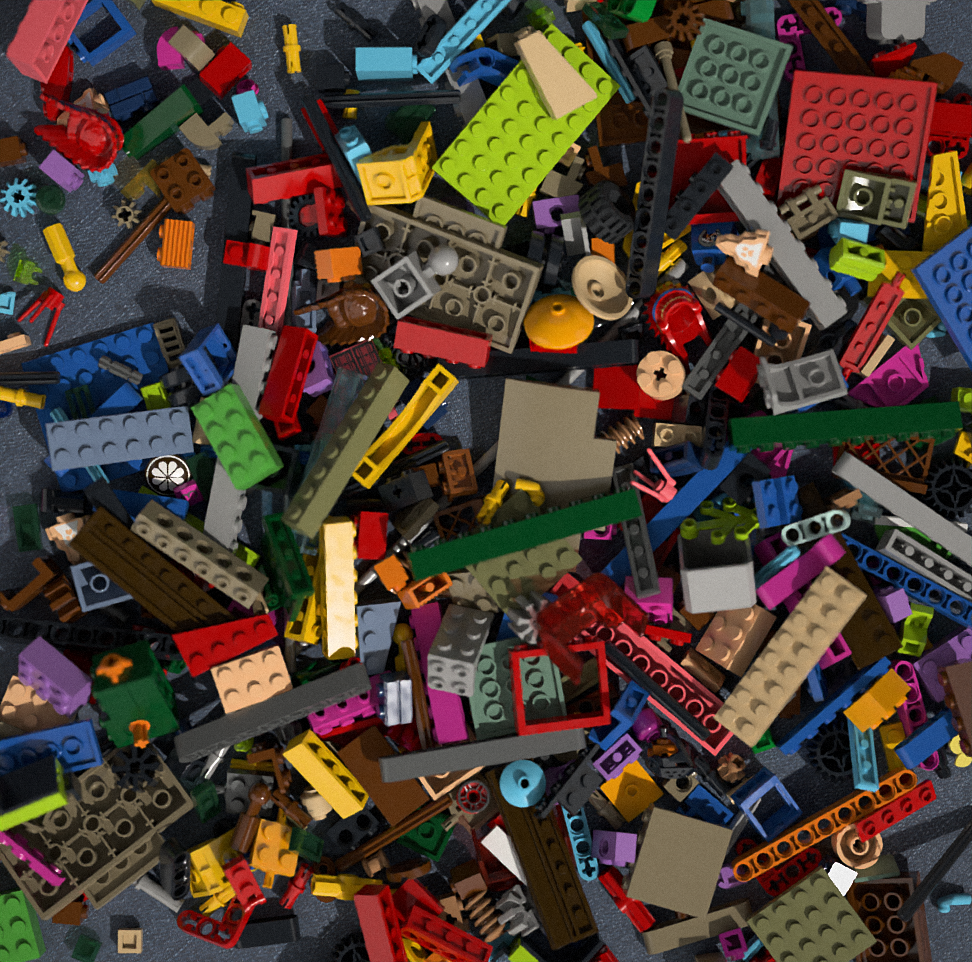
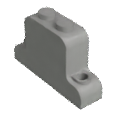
(895, 20)

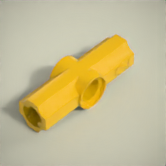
(339, 886)

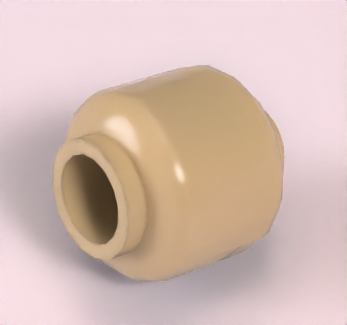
(314, 804)

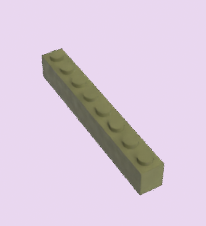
(345, 450)

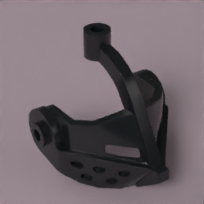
(665, 766)

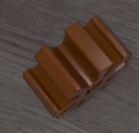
(64, 599)

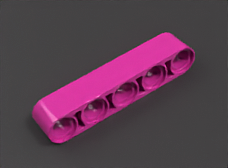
(913, 702)

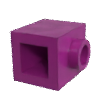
(733, 944)

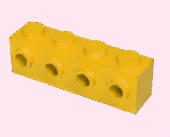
(213, 13)
(308, 622)
(326, 775)

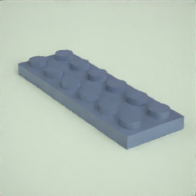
(119, 438)

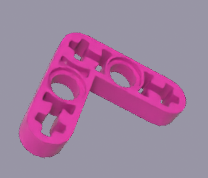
(793, 37)

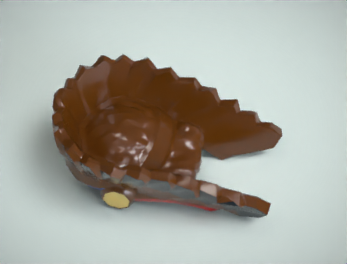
(356, 314)

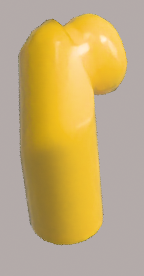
(533, 490)

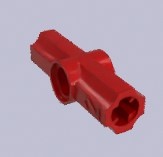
(633, 908)

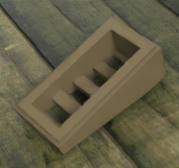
(158, 327)

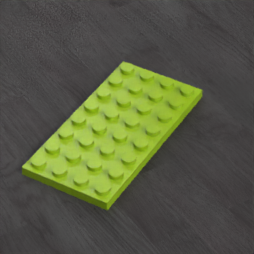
(513, 138)

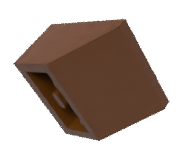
(938, 68)

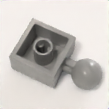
(418, 277)

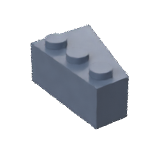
(375, 632)

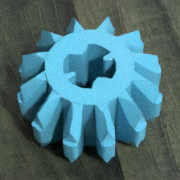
(13, 204)

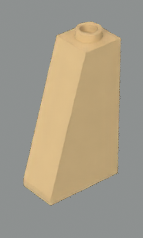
(552, 75)

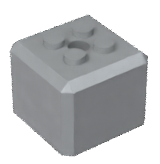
(716, 574)

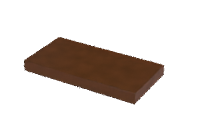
(392, 798)

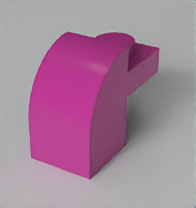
(167, 57)

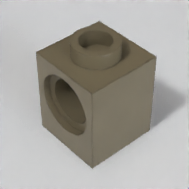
(680, 792)

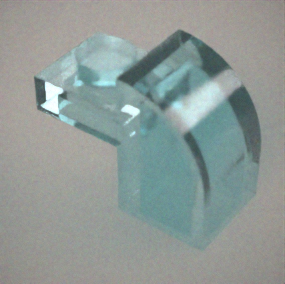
(865, 510)

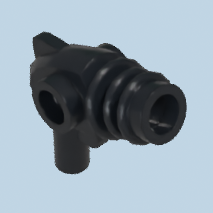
(405, 362)

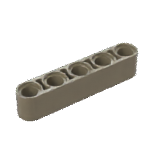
(693, 929)

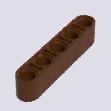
(655, 29)

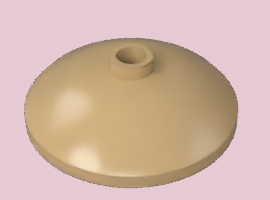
(601, 287)

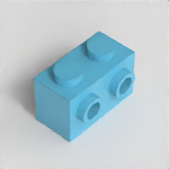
(250, 111)

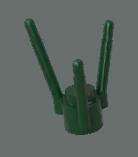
(303, 676)

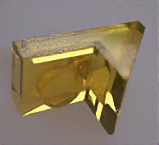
(136, 186)

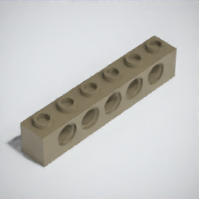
(199, 553)

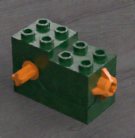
(133, 695)

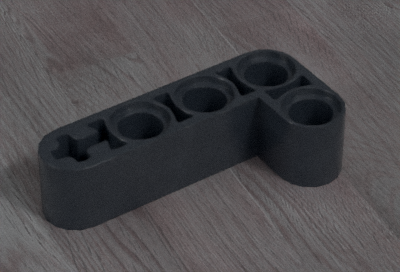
(718, 408)

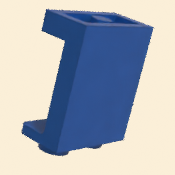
(622, 716)

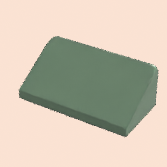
(883, 868)

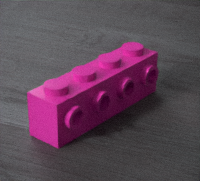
(346, 711)

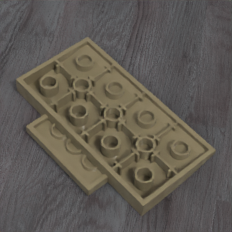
(484, 292)
(551, 441)
(101, 839)

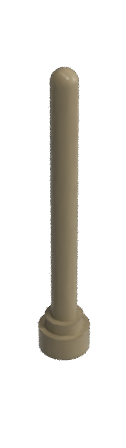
(663, 52)

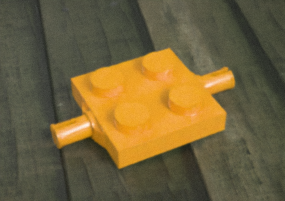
(271, 850)

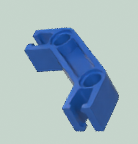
(494, 71)

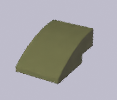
(876, 198)
(910, 320)

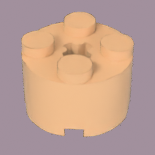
(656, 363)
(857, 857)

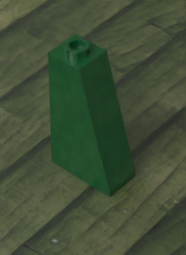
(160, 123)

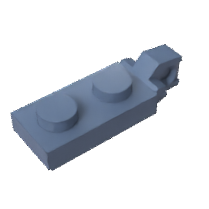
(301, 294)

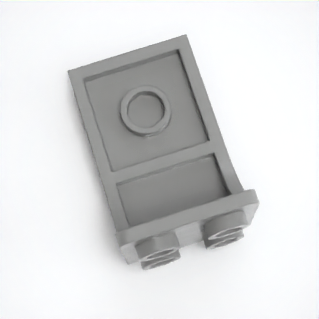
(800, 381)
(457, 649)

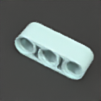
(804, 527)

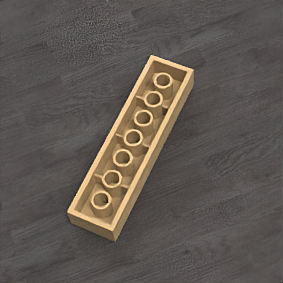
(790, 656)

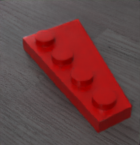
(218, 643)

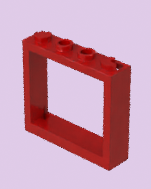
(558, 723)

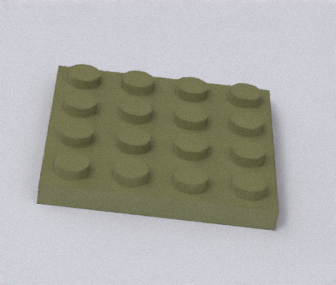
(524, 570)
(811, 923)

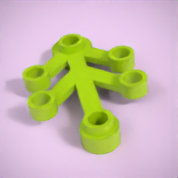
(690, 528)

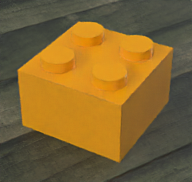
(878, 701)

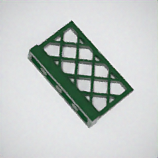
(285, 564)

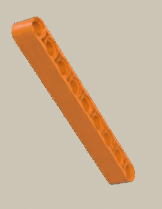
(811, 824)

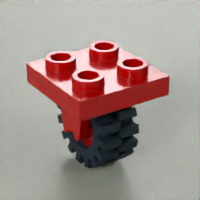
(320, 214)

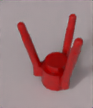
(51, 300)

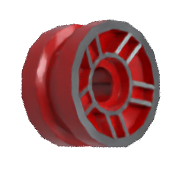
(477, 788)

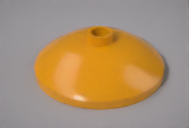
(558, 321)

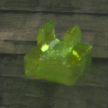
(541, 17)
(24, 272)

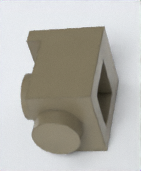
(262, 227)

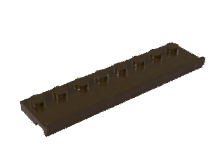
(146, 575)
(869, 629)
(545, 868)

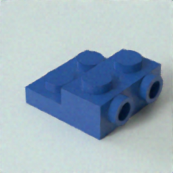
(777, 501)

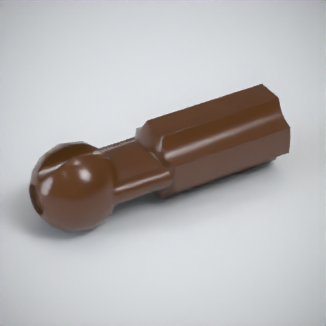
(249, 820)

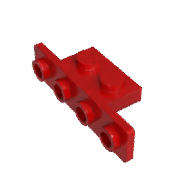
(895, 810)

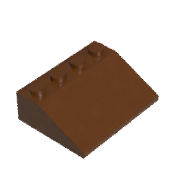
(878, 906)

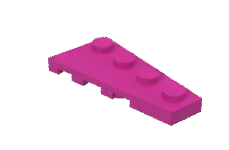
(50, 872)

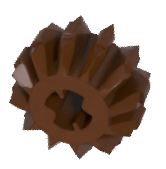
(690, 12)

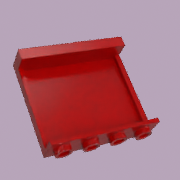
(693, 157)

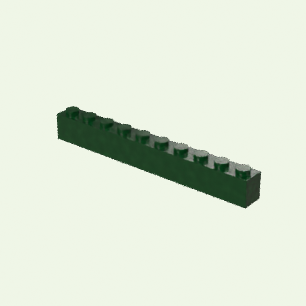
(844, 426)
(523, 535)

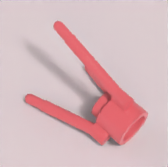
(662, 489)

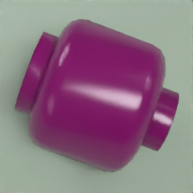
(647, 725)

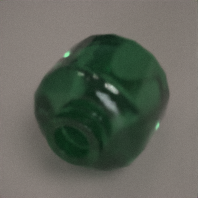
(50, 199)

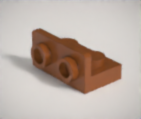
(457, 474)

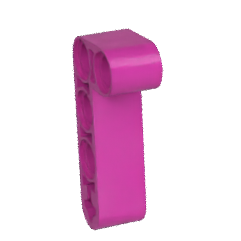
(800, 572)

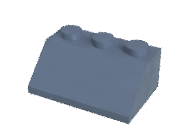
(94, 587)

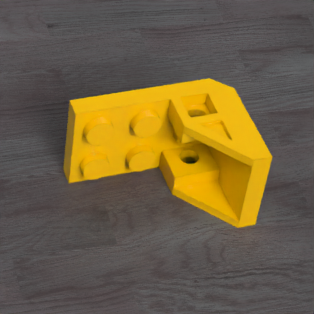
(399, 171)
(206, 862)

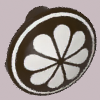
(166, 473)

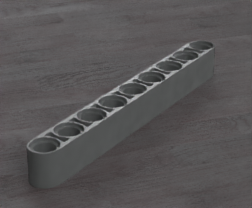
(272, 713)
(477, 754)

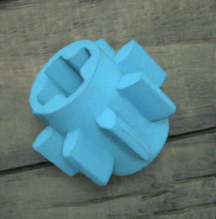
(105, 177)

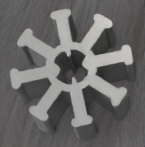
(525, 618)
(519, 911)

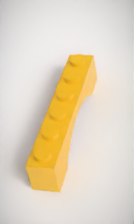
(407, 424)

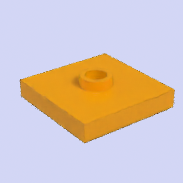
(631, 790)

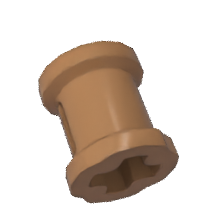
(375, 863)

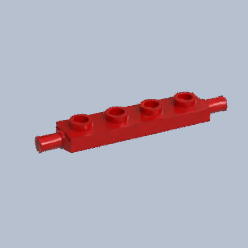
(871, 325)

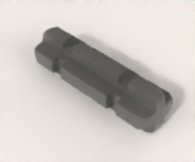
(120, 370)

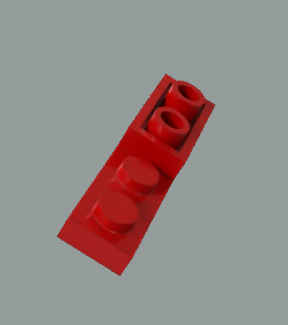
(59, 84)

